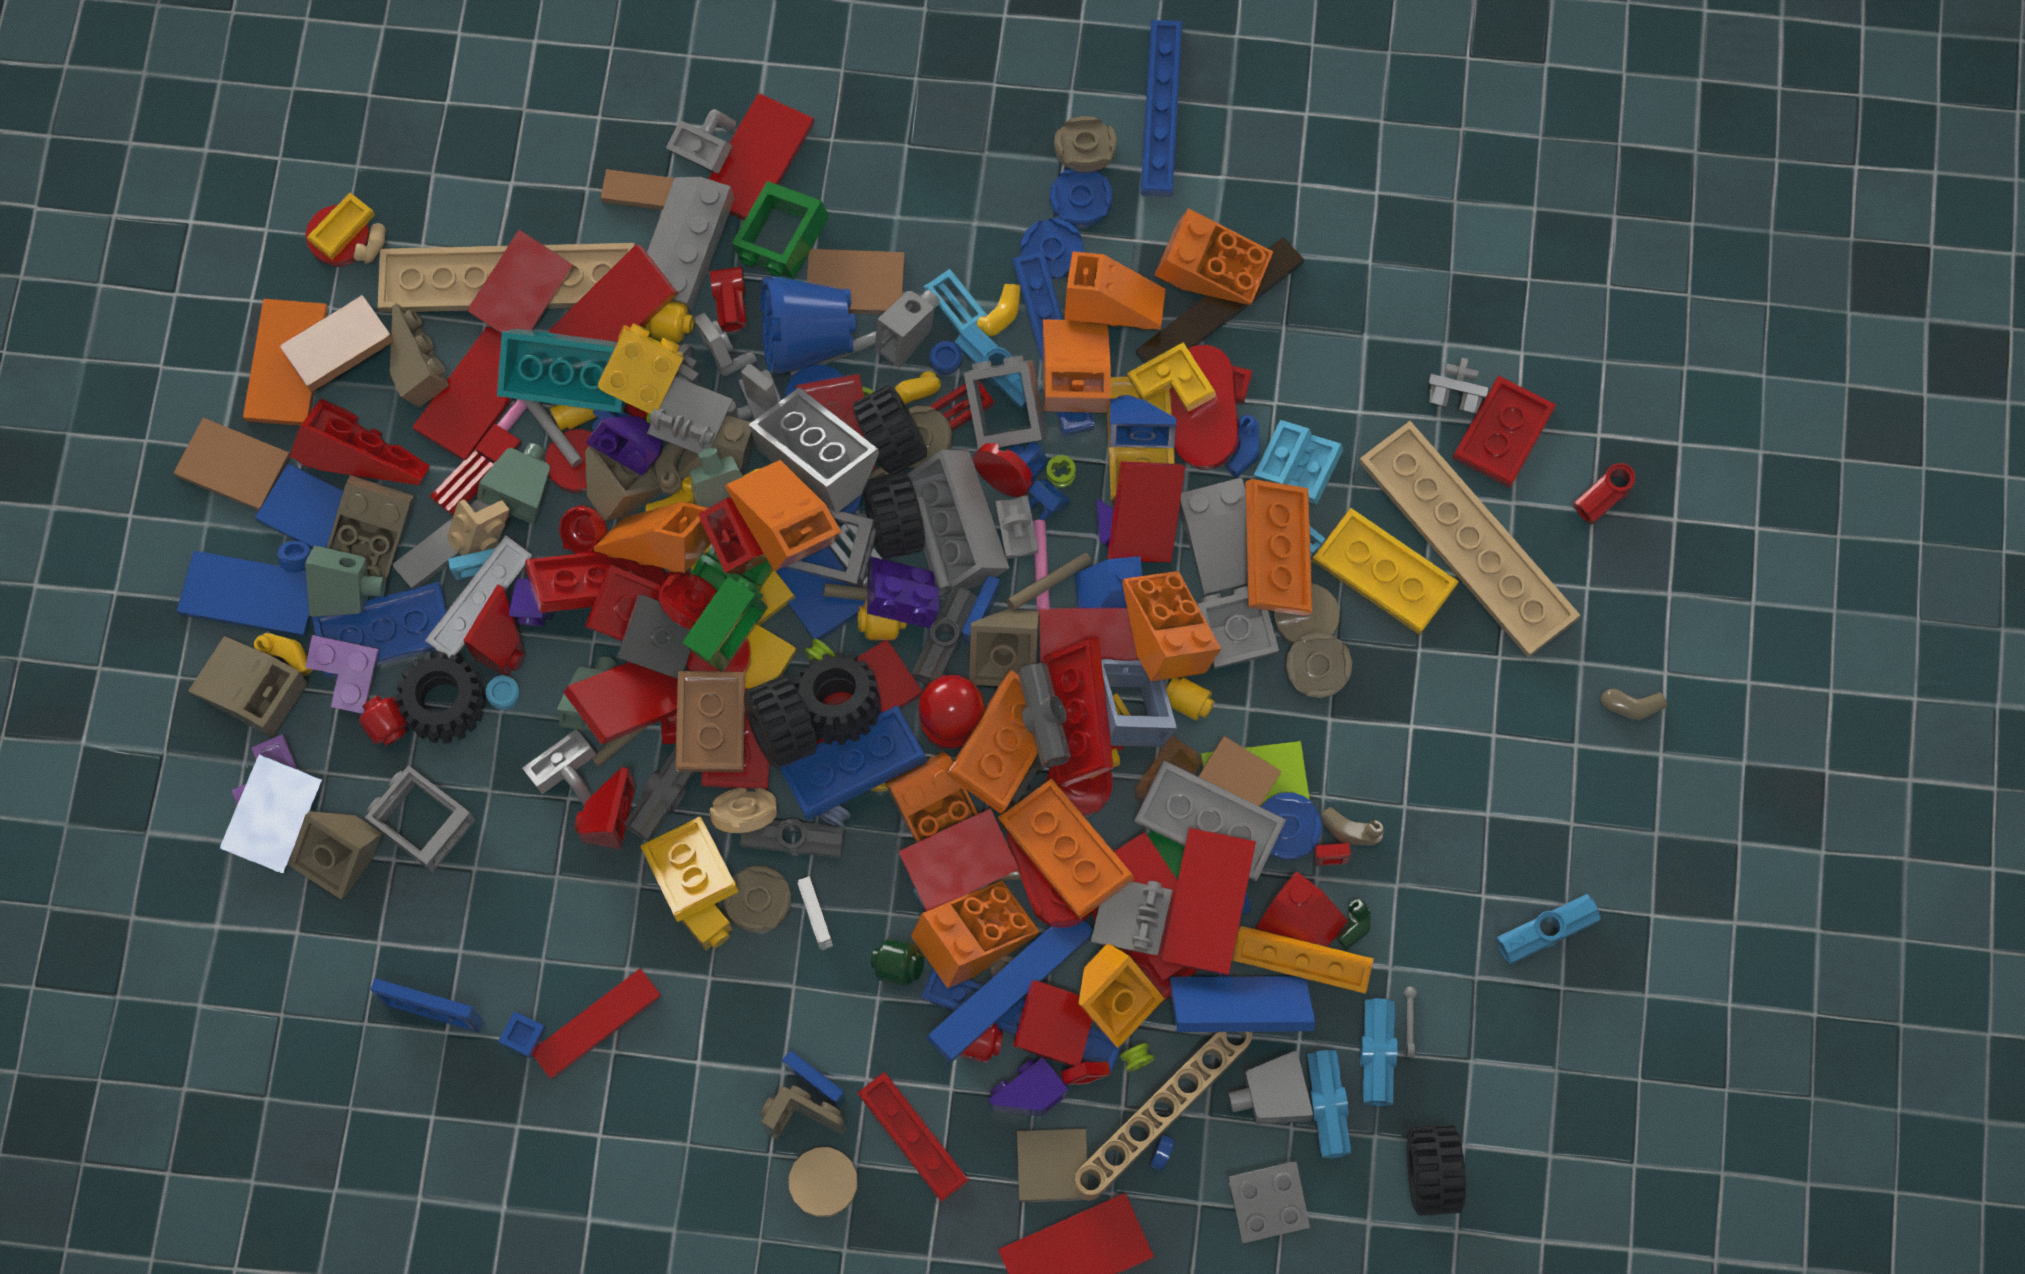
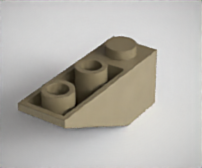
(412, 362)

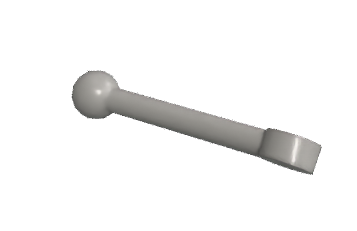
(1410, 993)

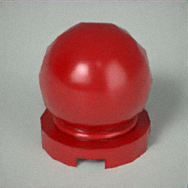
(950, 711)

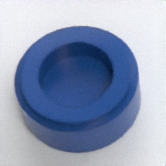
(945, 358)
(293, 555)
(1162, 1152)

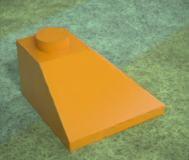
(1117, 994)

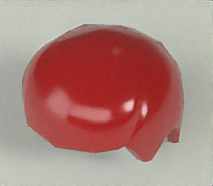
(581, 529)

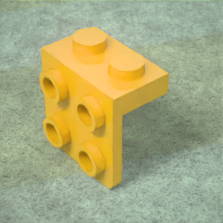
(640, 368)

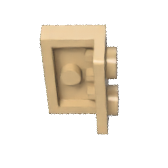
(477, 531)

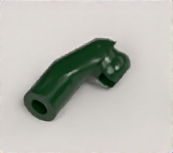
(1358, 924)

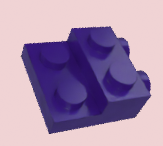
(902, 593)

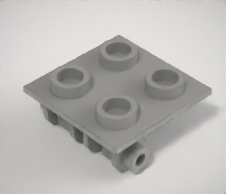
(689, 416)
(1134, 918)
(1269, 1202)

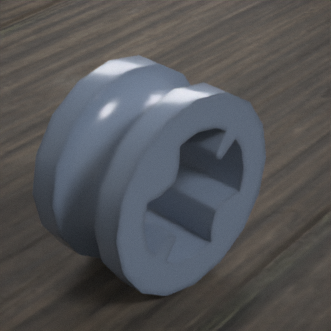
(835, 817)

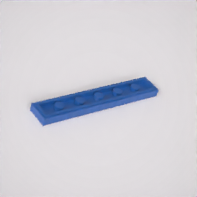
(1161, 108)
(1042, 304)
(1007, 989)
(1097, 1048)

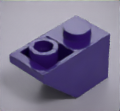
(626, 442)
(525, 606)
(1030, 1093)

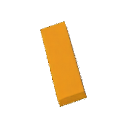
(1303, 959)

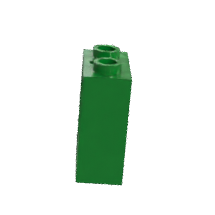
(790, 202)
(726, 622)

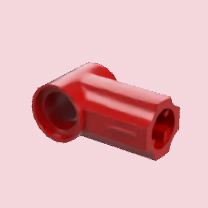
(728, 292)
(1604, 494)

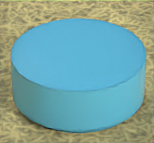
(503, 692)

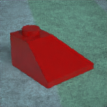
(495, 636)
(607, 811)
(1303, 914)

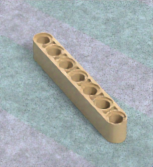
(1150, 1121)

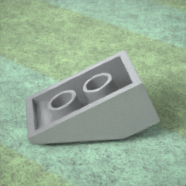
(1217, 534)

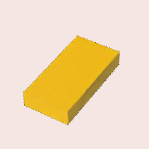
(340, 226)

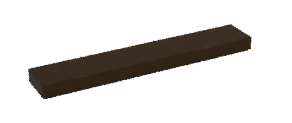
(1213, 312)

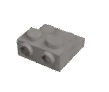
(1239, 630)

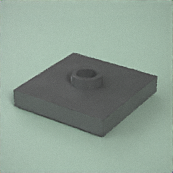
(654, 639)

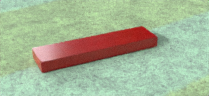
(596, 1024)
(913, 1137)

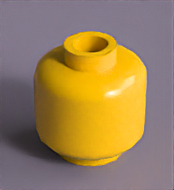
(671, 323)
(877, 627)

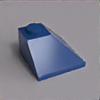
(1140, 424)
(1102, 583)

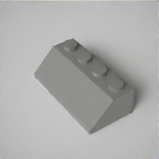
(690, 234)
(816, 448)
(959, 519)

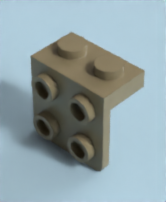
(778, 1111)

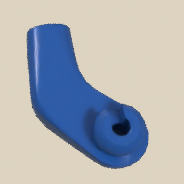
(1248, 448)

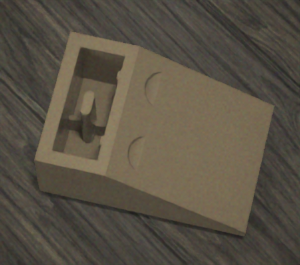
(370, 523)
(249, 685)

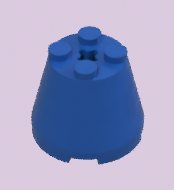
(804, 323)

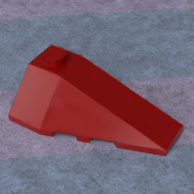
(338, 444)

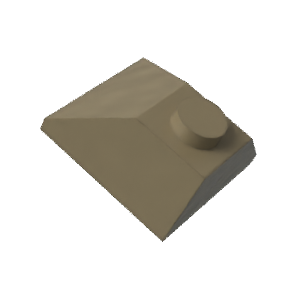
(732, 440)
(615, 488)
(1002, 644)
(334, 850)

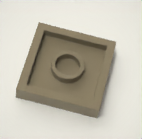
(1049, 1164)

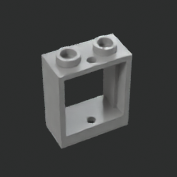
(1014, 364)
(859, 555)
(445, 837)

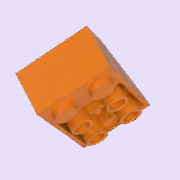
(1213, 260)
(1111, 294)
(1076, 367)
(783, 514)
(659, 537)
(1168, 627)
(930, 798)
(972, 932)

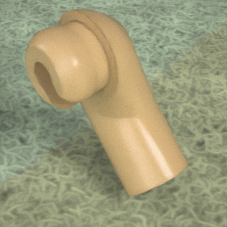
(375, 243)

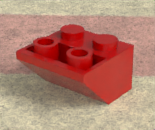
(731, 538)

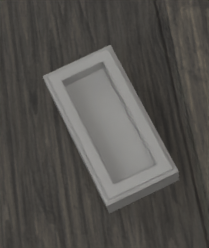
(759, 387)

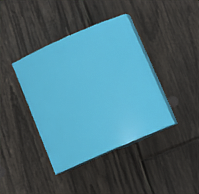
(1299, 459)

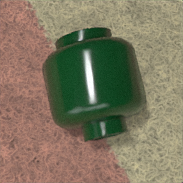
(897, 962)

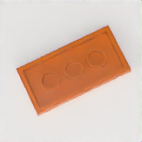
(275, 388)
(1278, 547)
(997, 748)
(1065, 848)

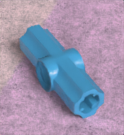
(981, 348)
(1566, 919)
(1378, 1052)
(1329, 1104)

